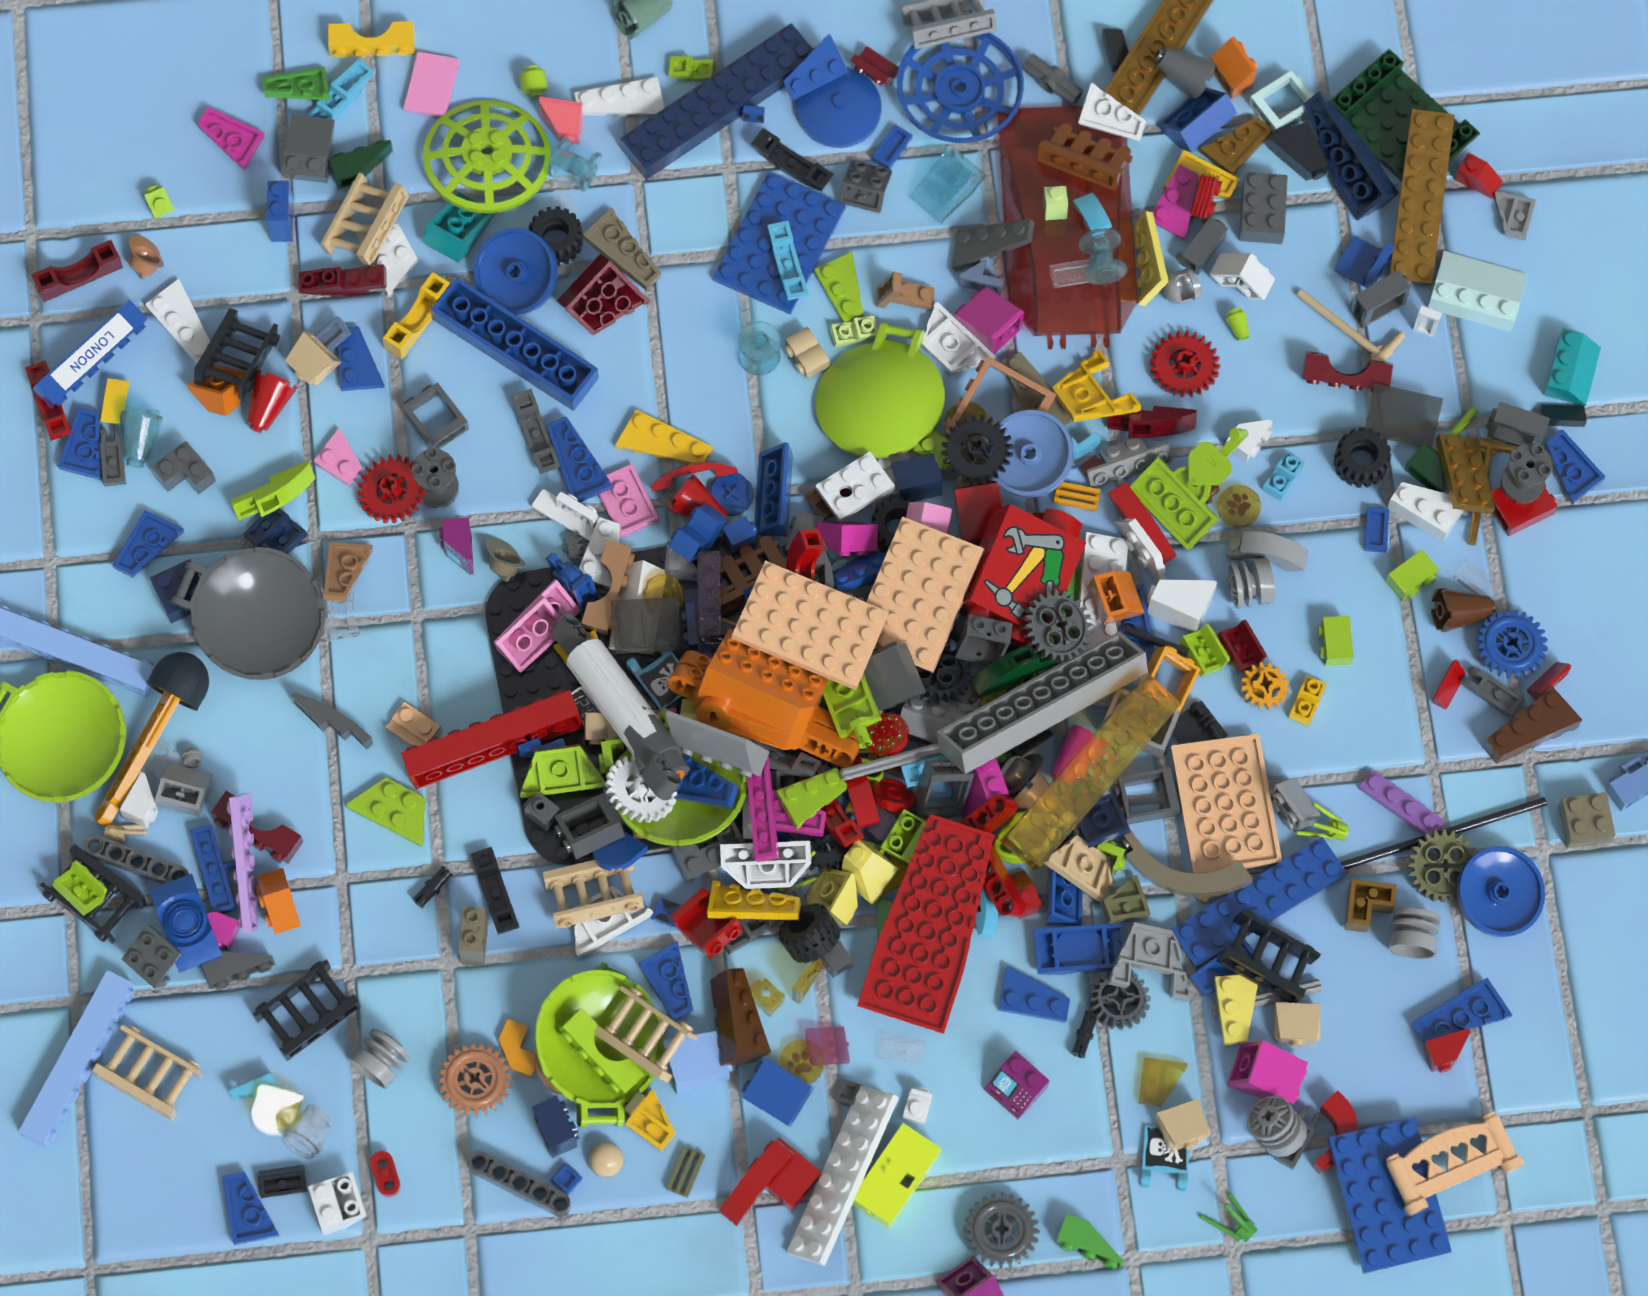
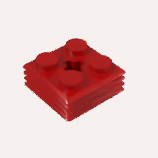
(1203, 201)

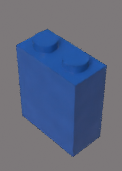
(280, 211)
(777, 1091)

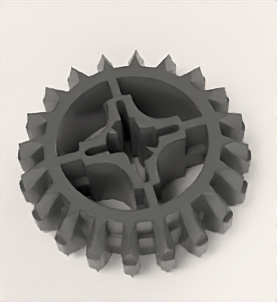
(1129, 999)

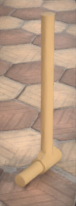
(1378, 353)

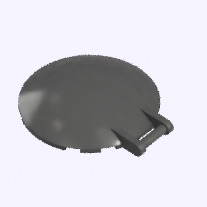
(254, 612)

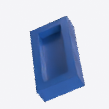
(892, 147)
(1376, 529)

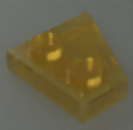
(1158, 1080)

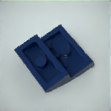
(276, 532)

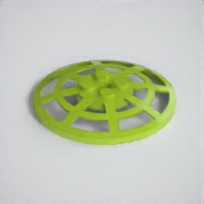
(484, 164)

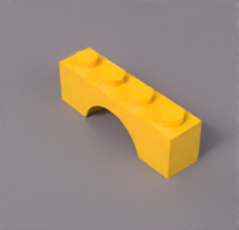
(396, 40)
(406, 332)

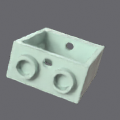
(1266, 114)

